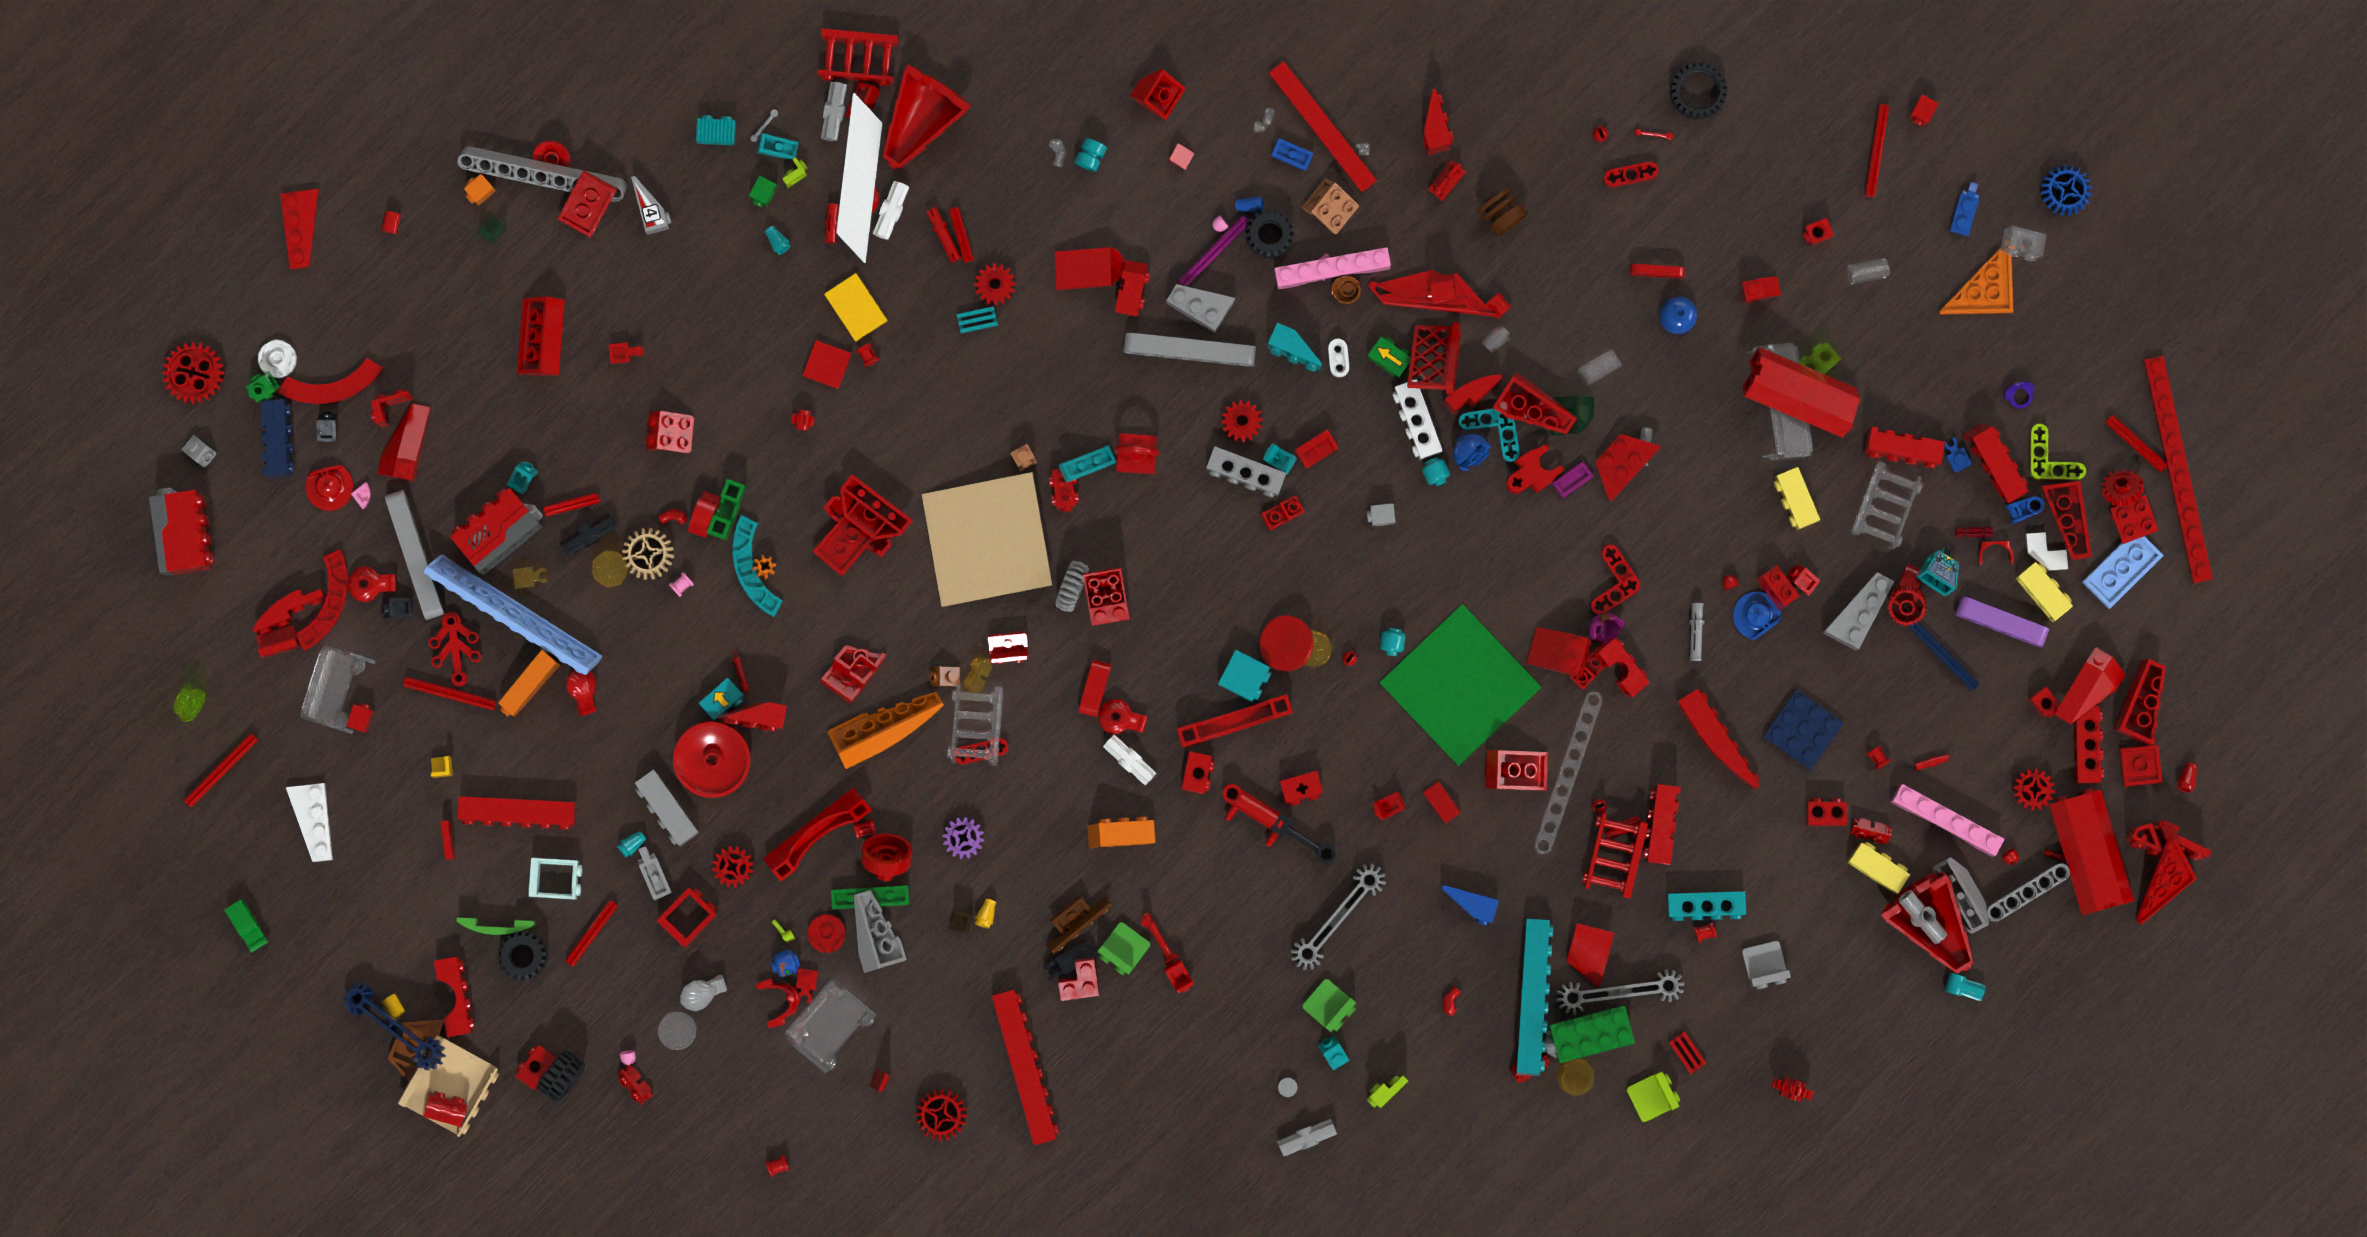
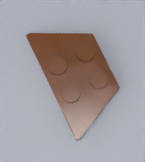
(402, 1055)

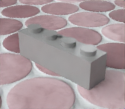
(666, 807)

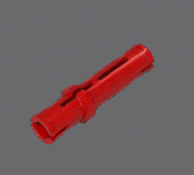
(943, 234)

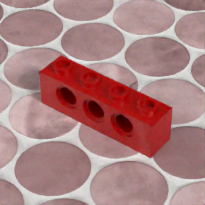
(2082, 774)

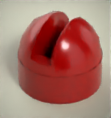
(1596, 135)
(1730, 582)
(1353, 660)
(1596, 802)
(2010, 857)

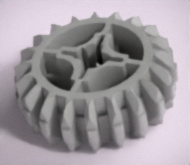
(1071, 586)

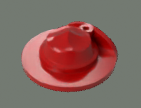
(329, 487)

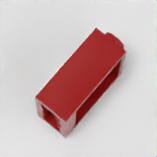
(667, 925)

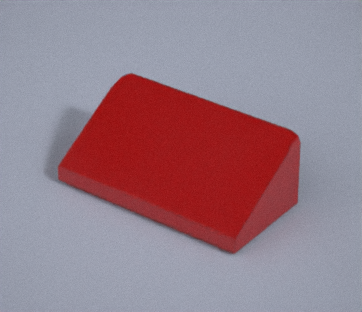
(868, 95)

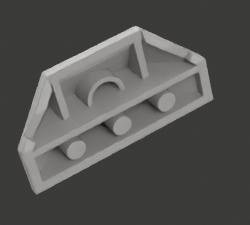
(1967, 896)

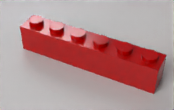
(516, 811)

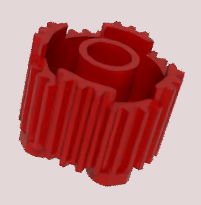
(1902, 595)

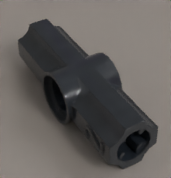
(588, 535)

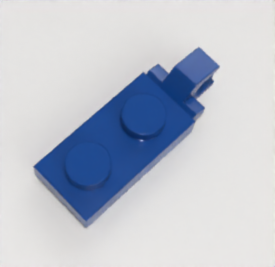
(1965, 211)

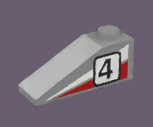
(651, 211)

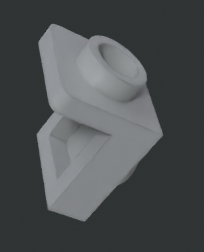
(199, 451)

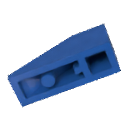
(1475, 905)

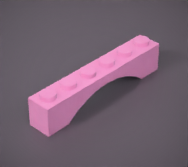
(1317, 270)
(1947, 819)

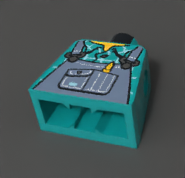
(1940, 572)

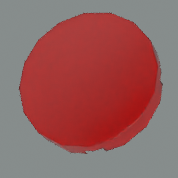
(826, 933)

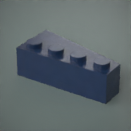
(277, 439)

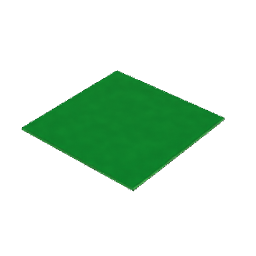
(1460, 685)

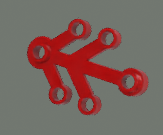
(454, 646)

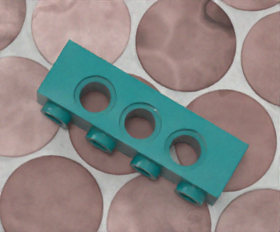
(1736, 899)

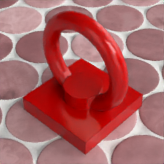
(1136, 453)

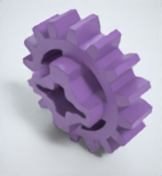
(952, 832)

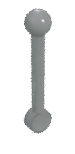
(774, 113)

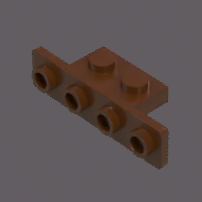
(1074, 919)

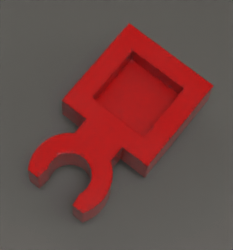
(806, 981)

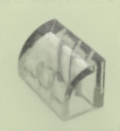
(1868, 271)

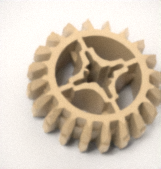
(644, 538)

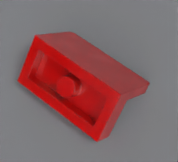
(277, 641)

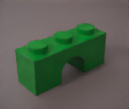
(727, 510)

